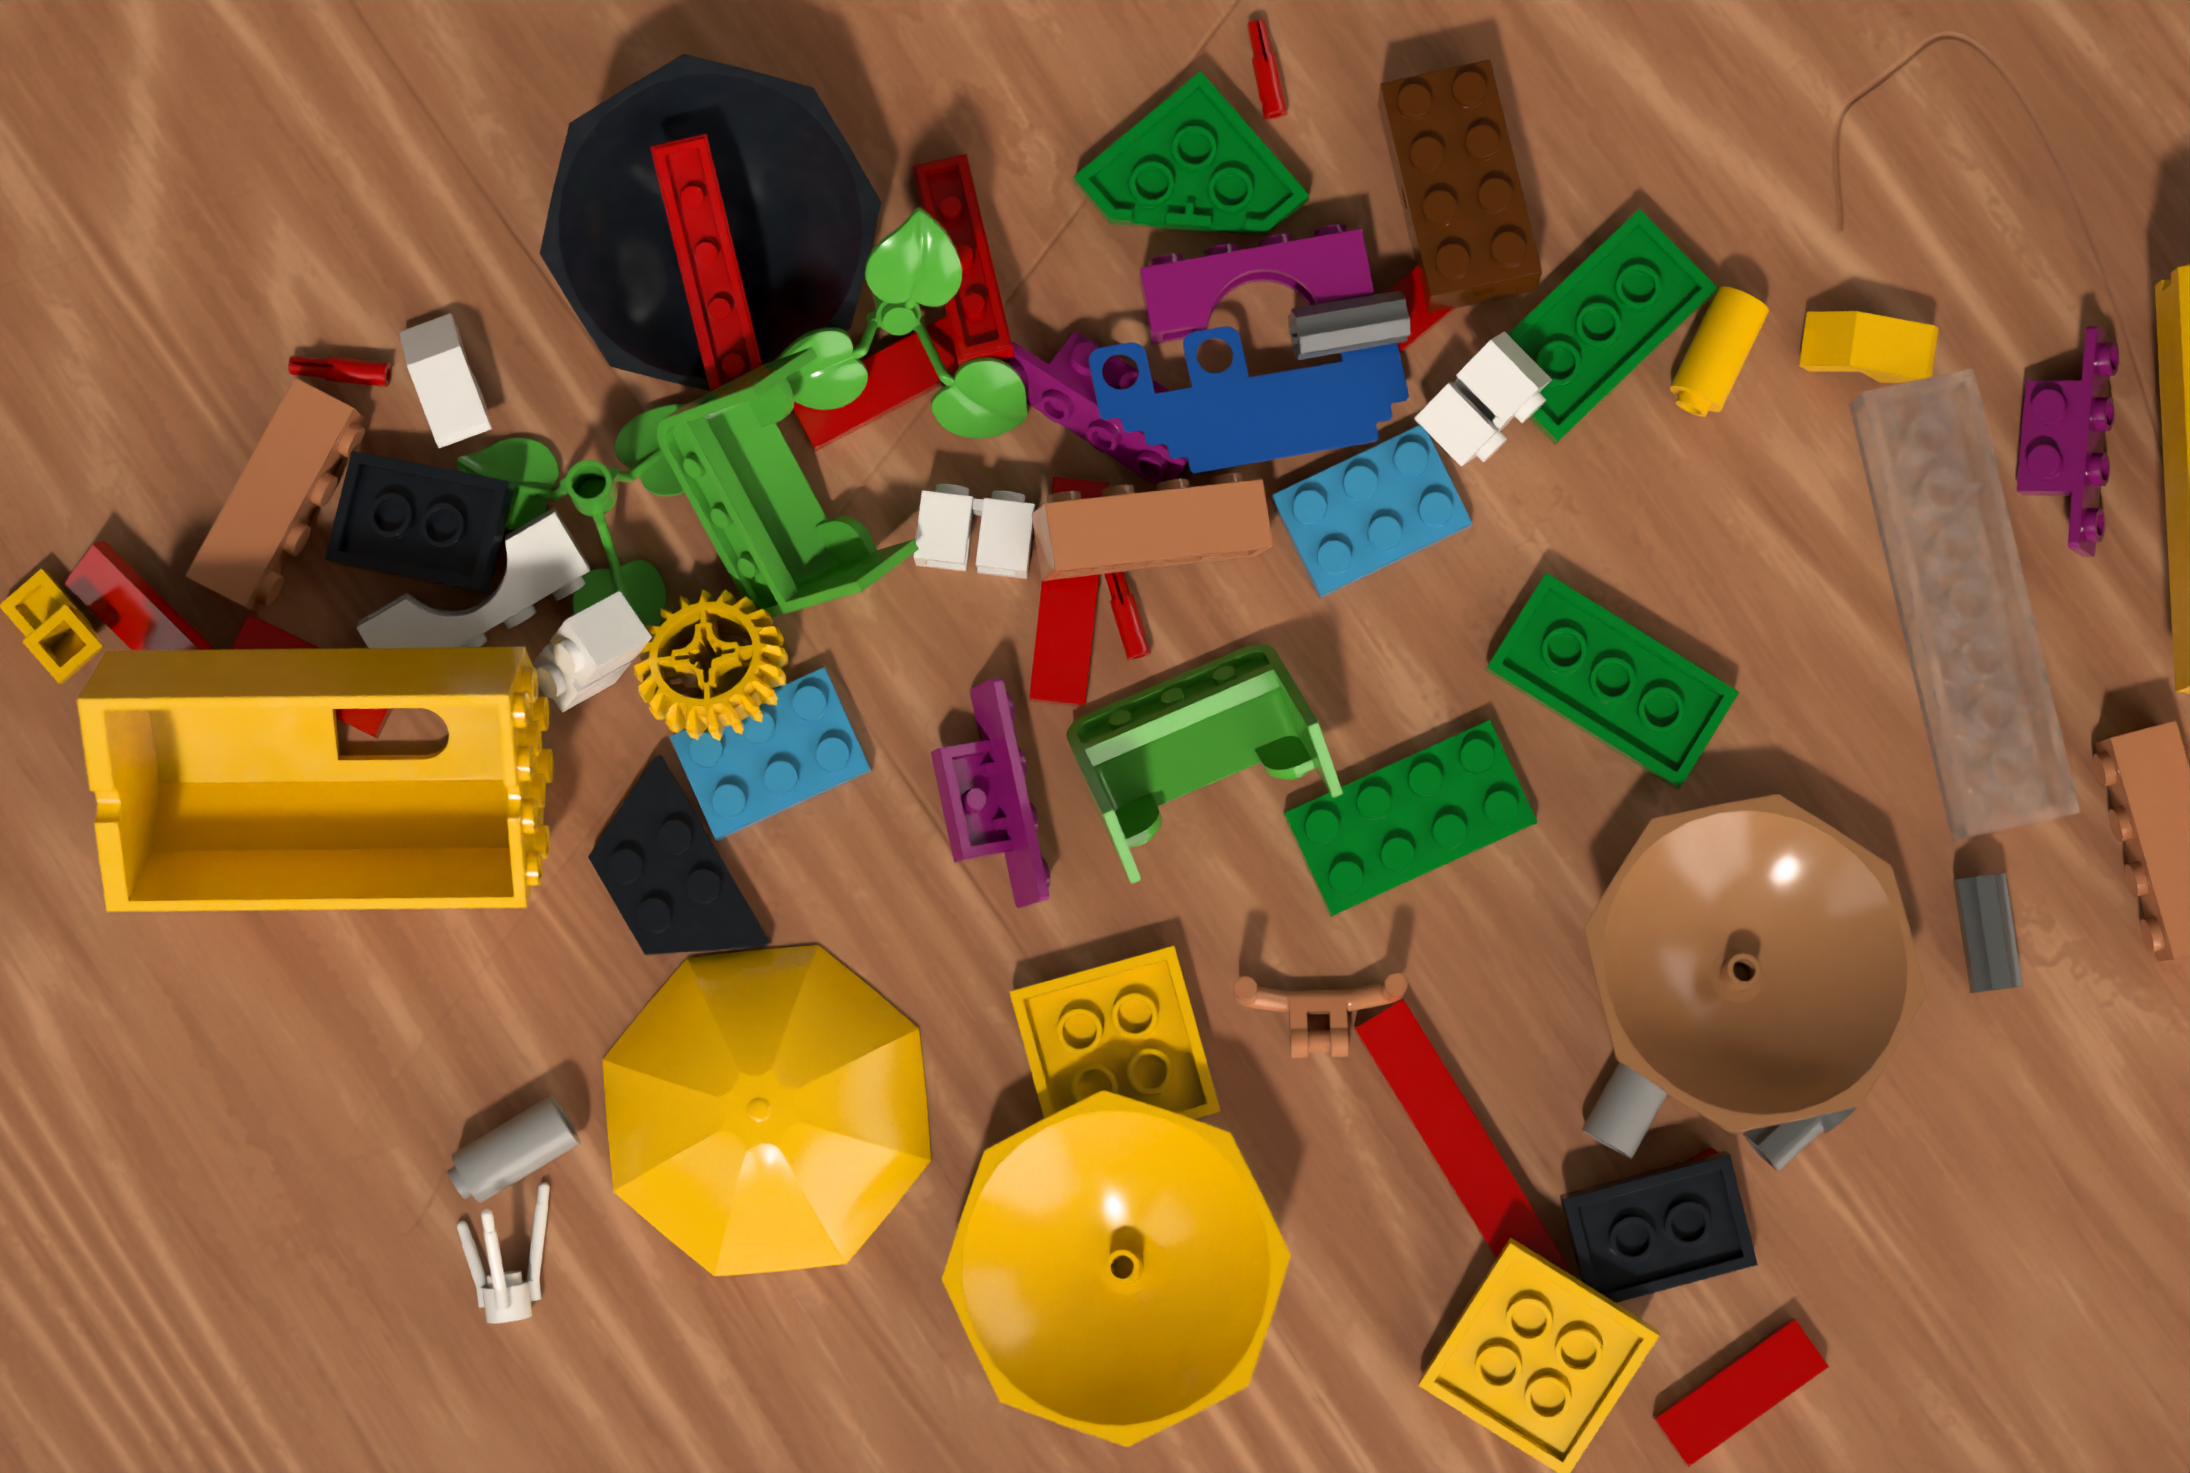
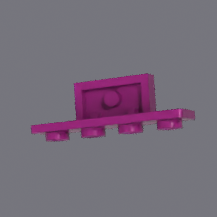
(1067, 396)
(2066, 440)
(988, 796)

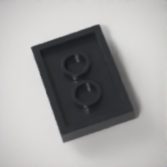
(420, 522)
(1659, 1228)

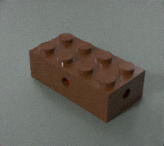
(1459, 186)

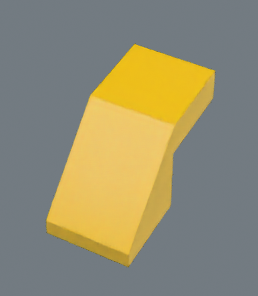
(1869, 344)
(53, 626)

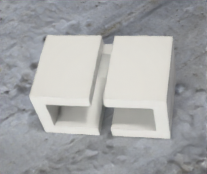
(1484, 399)
(947, 525)
(590, 651)

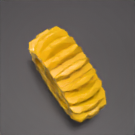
(684, 651)

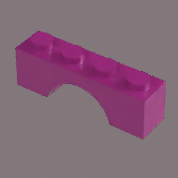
(1320, 269)

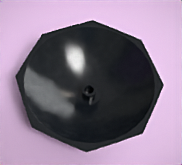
(789, 194)

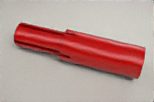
(1266, 71)
(342, 370)
(1127, 618)

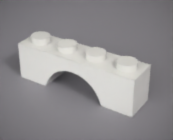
(539, 562)

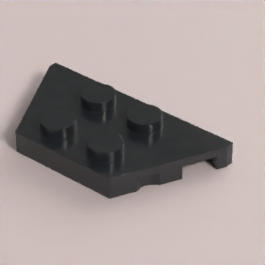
(671, 874)

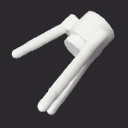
(501, 1292)

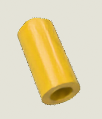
(1718, 351)

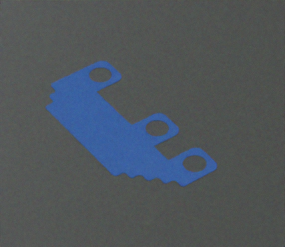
(1255, 419)

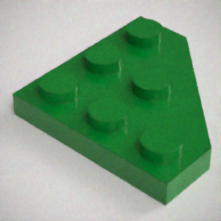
(1192, 170)

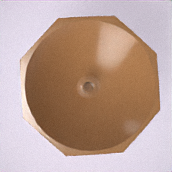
(1754, 963)

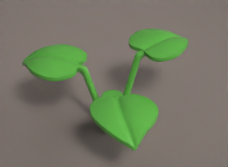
(906, 270)
(593, 493)

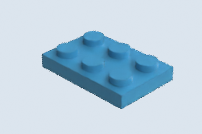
(1371, 511)
(776, 763)

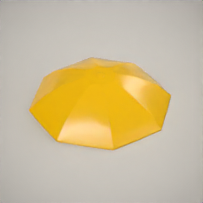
(766, 1110)
(1116, 1268)

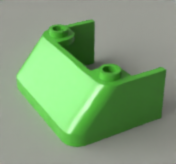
(759, 501)
(1191, 735)

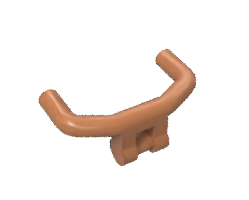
(1319, 1002)

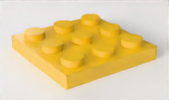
(1116, 1032)
(1538, 1357)

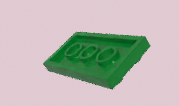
(1608, 320)
(1612, 681)
(1410, 818)

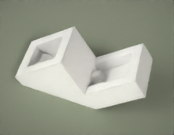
(444, 380)

